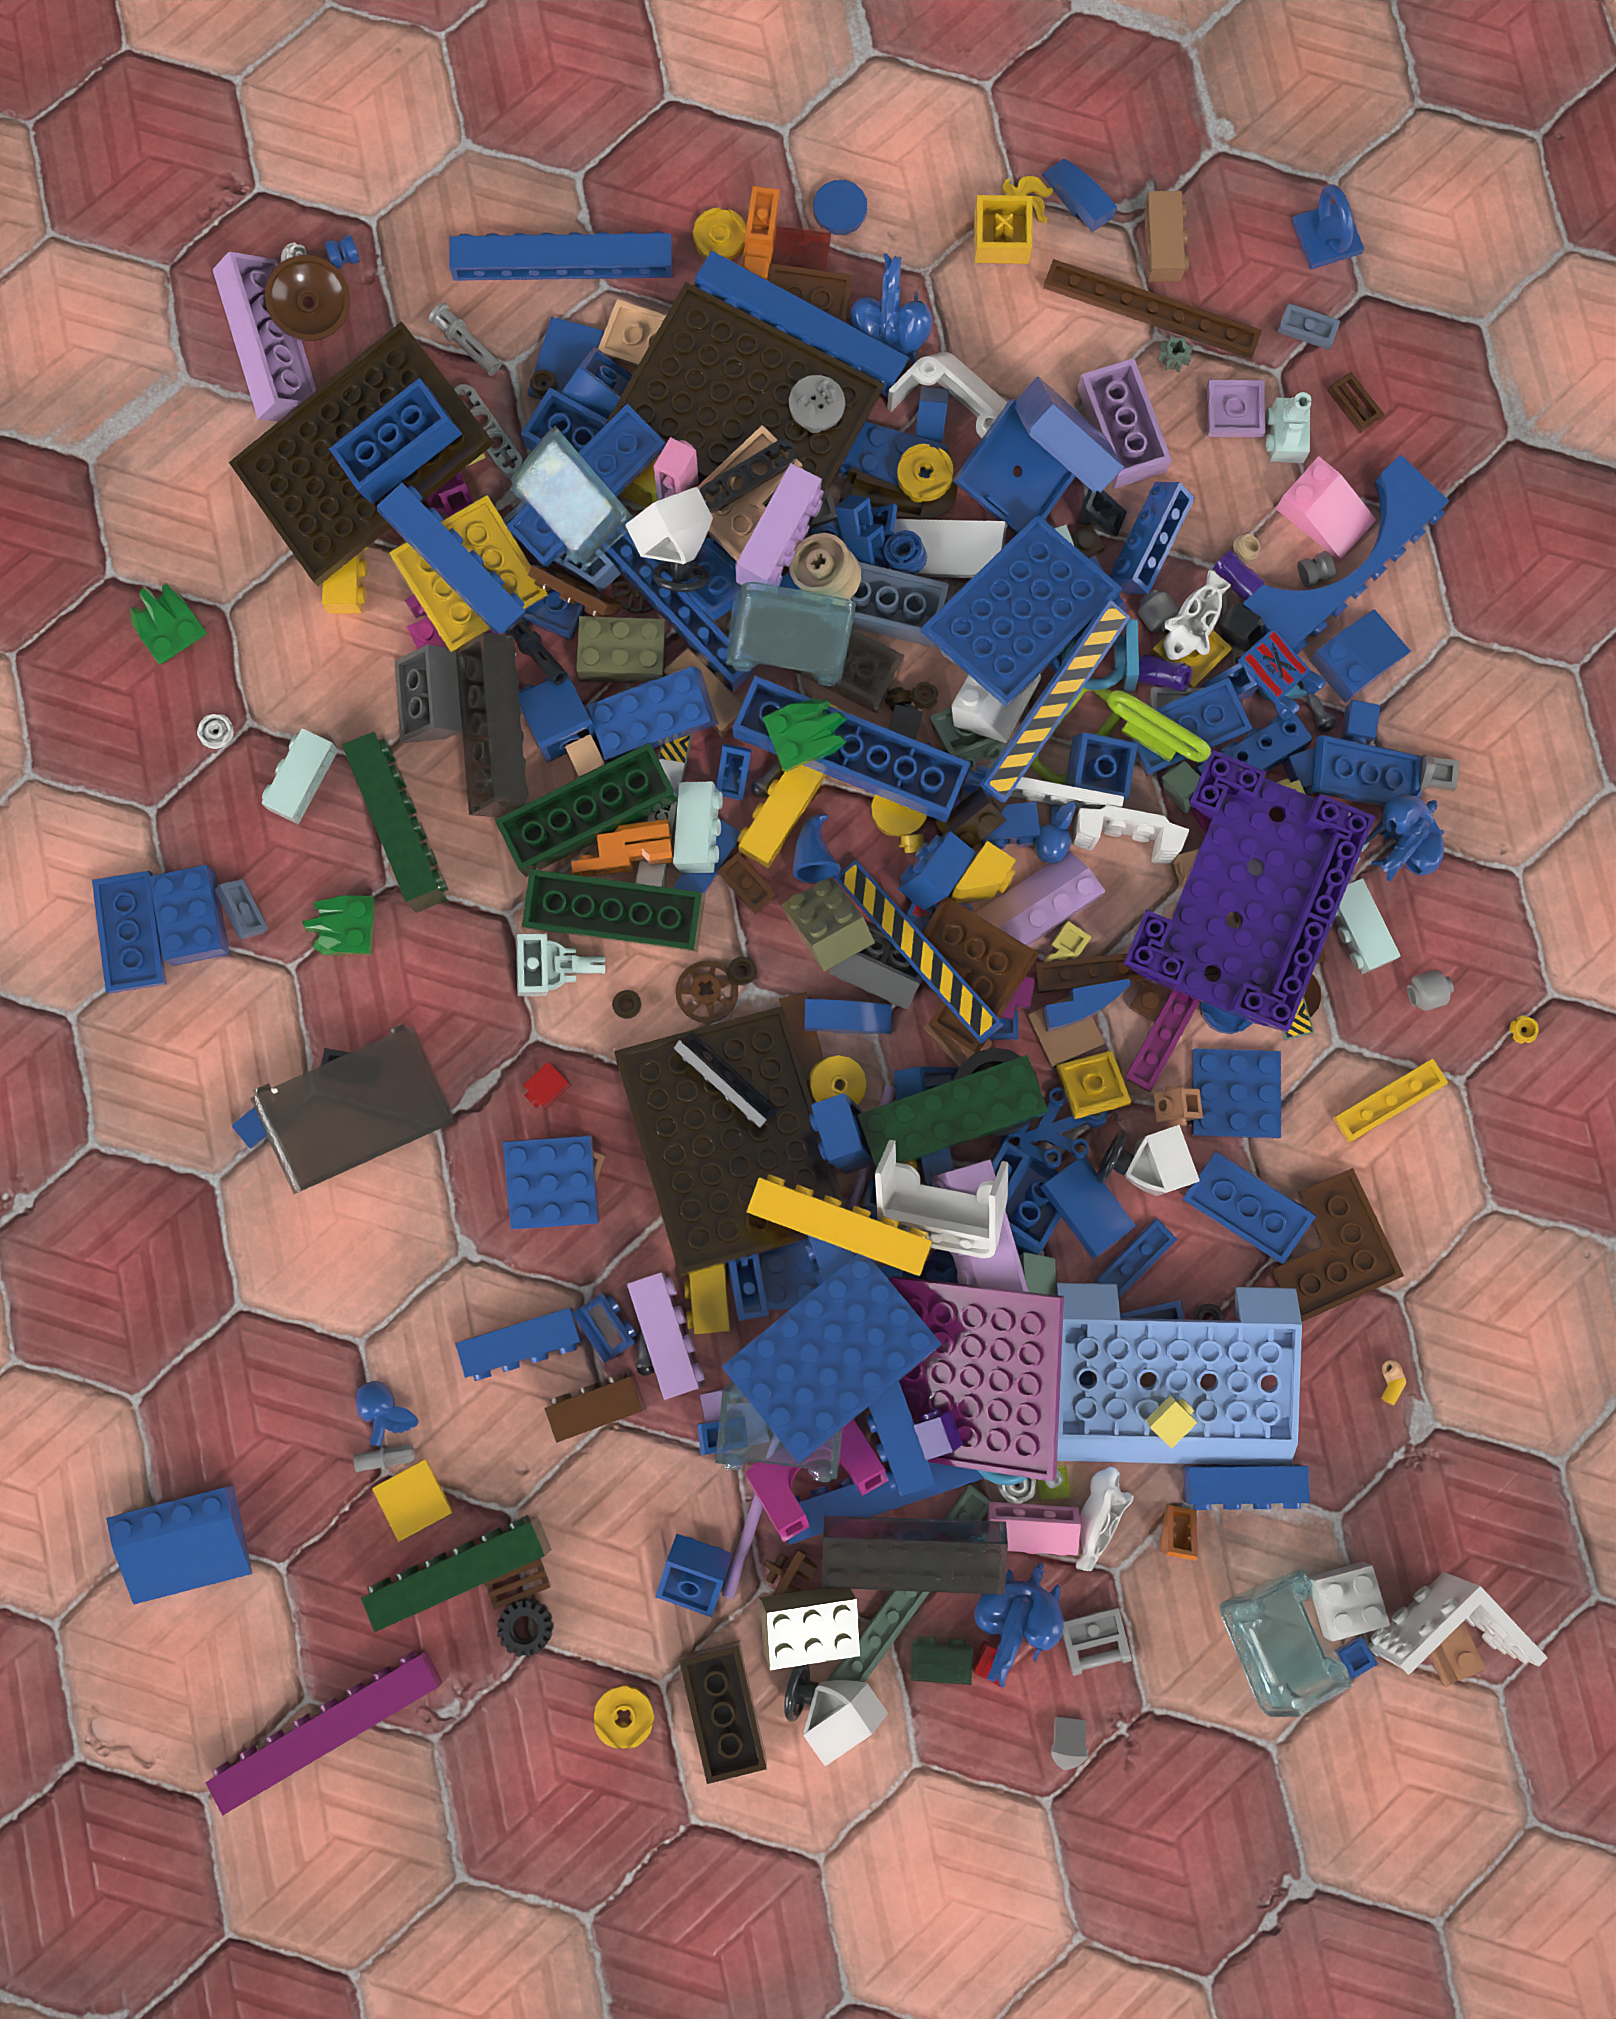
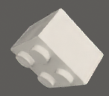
(1348, 1601)

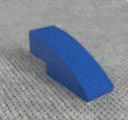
(1080, 194)
(859, 532)
(1082, 1004)
(847, 1016)

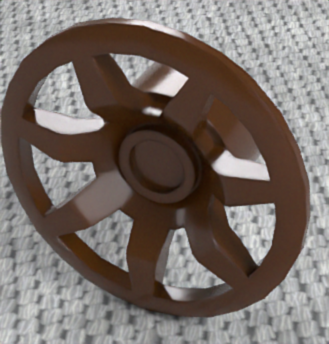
(706, 991)

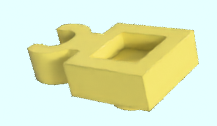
(1069, 942)

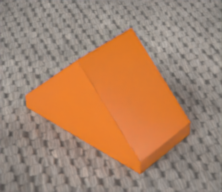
(1179, 1533)

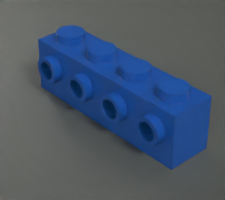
(1151, 537)
(1269, 746)

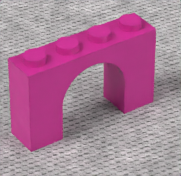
(774, 1482)

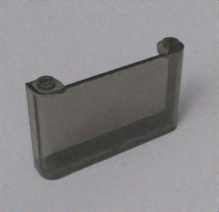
(353, 1109)

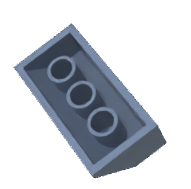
(896, 603)

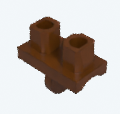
(799, 1564)

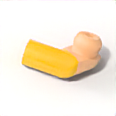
(1395, 1381)

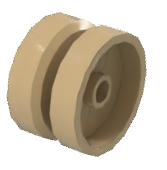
(825, 567)

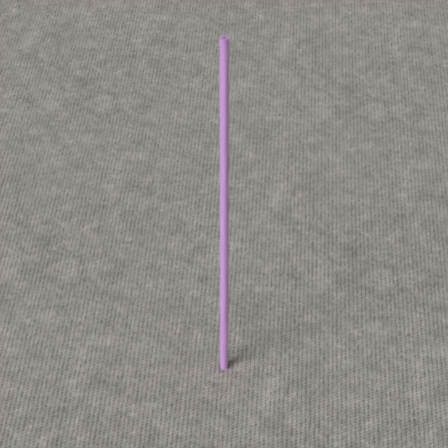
(756, 1507)

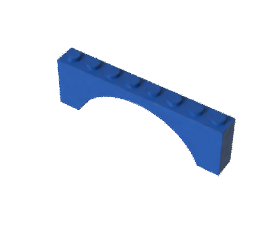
(1405, 509)

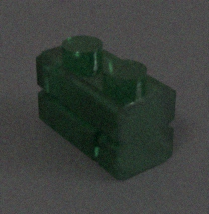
(941, 1661)

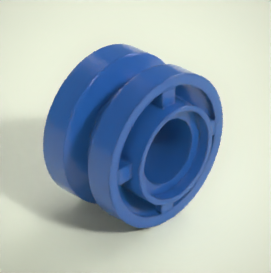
(901, 543)

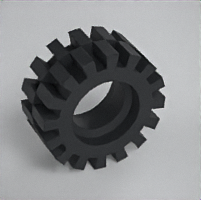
(506, 1627)

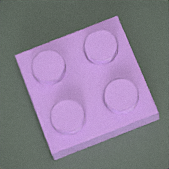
(1235, 408)

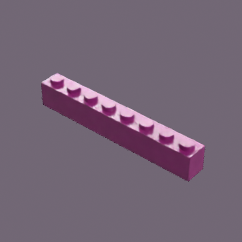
(324, 1732)

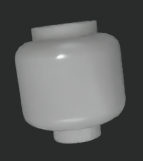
(1156, 609)
(1430, 990)

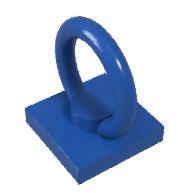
(1329, 231)

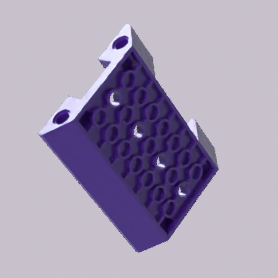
(1281, 910)

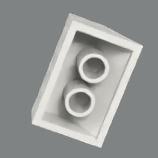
(984, 715)

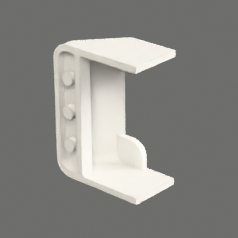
(961, 384)
(952, 1218)

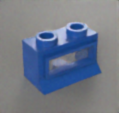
(605, 1327)

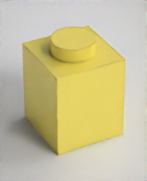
(1172, 1420)

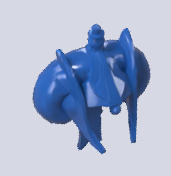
(884, 320)
(1417, 834)
(1021, 1612)

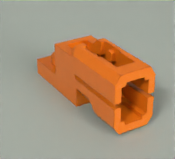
(761, 230)
(628, 844)

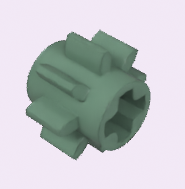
(1178, 346)

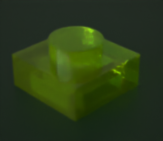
(1060, 1491)

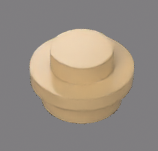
(1247, 547)

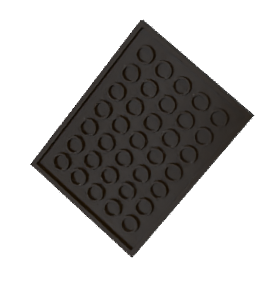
(725, 374)
(303, 483)
(705, 1149)

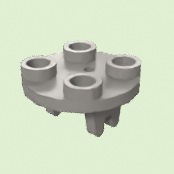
(806, 411)

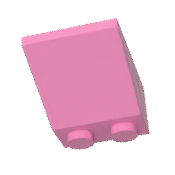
(1326, 509)

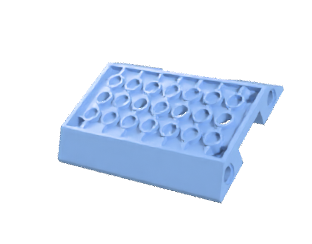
(1234, 1417)

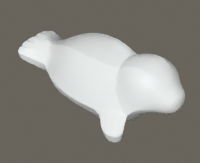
(1195, 619)
(1101, 1516)

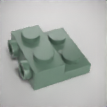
(964, 743)

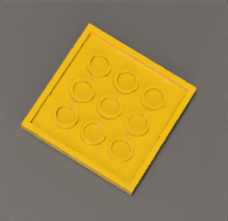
(491, 539)

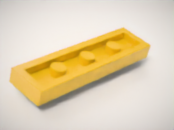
(1390, 1100)

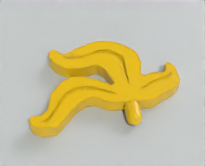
(1027, 185)

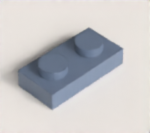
(1308, 326)
(241, 909)

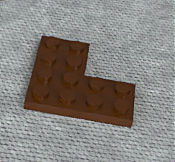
(985, 959)
(1353, 1251)

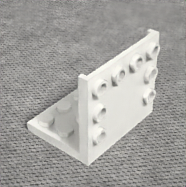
(1438, 1613)

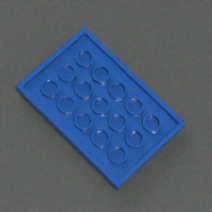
(1021, 610)
(831, 1356)

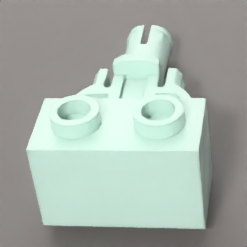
(1289, 429)
(544, 966)

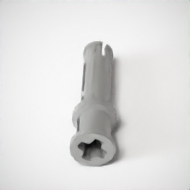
(454, 331)

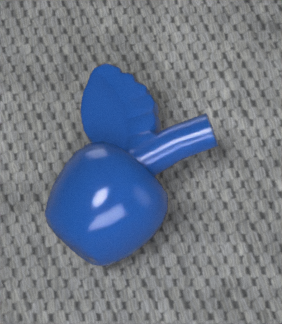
(1055, 838)
(376, 1405)

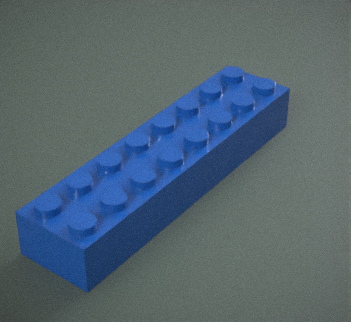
(870, 758)

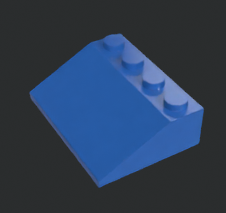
(180, 1544)

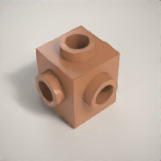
(1177, 1105)

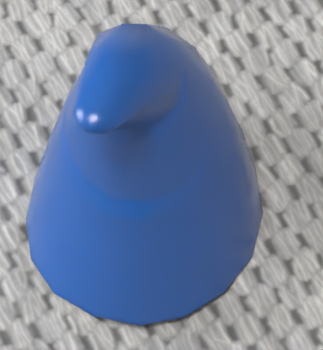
(811, 856)

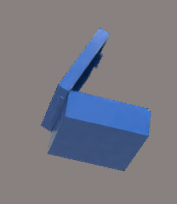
(1050, 447)

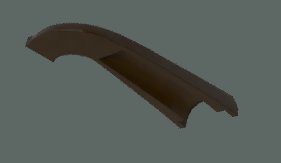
(884, 493)

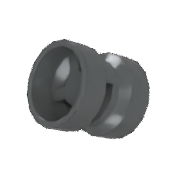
(1316, 569)

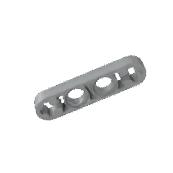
(492, 429)

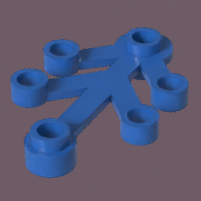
(1050, 1133)

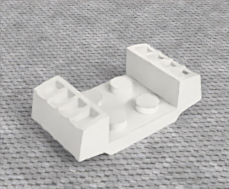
(1140, 825)

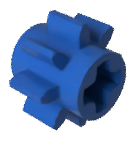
(974, 779)

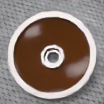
(304, 279)

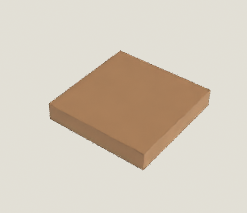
(1066, 1042)

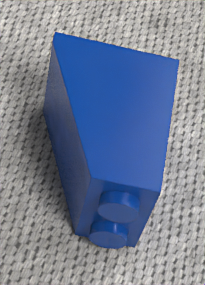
(555, 716)

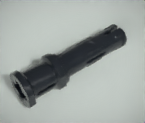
(530, 644)

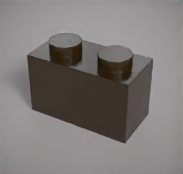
(973, 818)

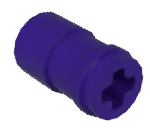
(1235, 572)
(1161, 672)

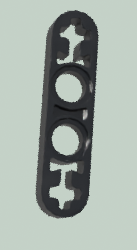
(749, 479)

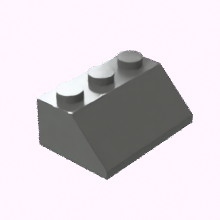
(428, 694)
(880, 971)

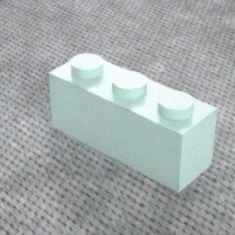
(299, 776)
(697, 827)
(1364, 929)

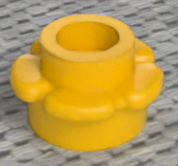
(912, 843)
(1531, 1029)

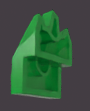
(165, 623)
(804, 732)
(343, 925)

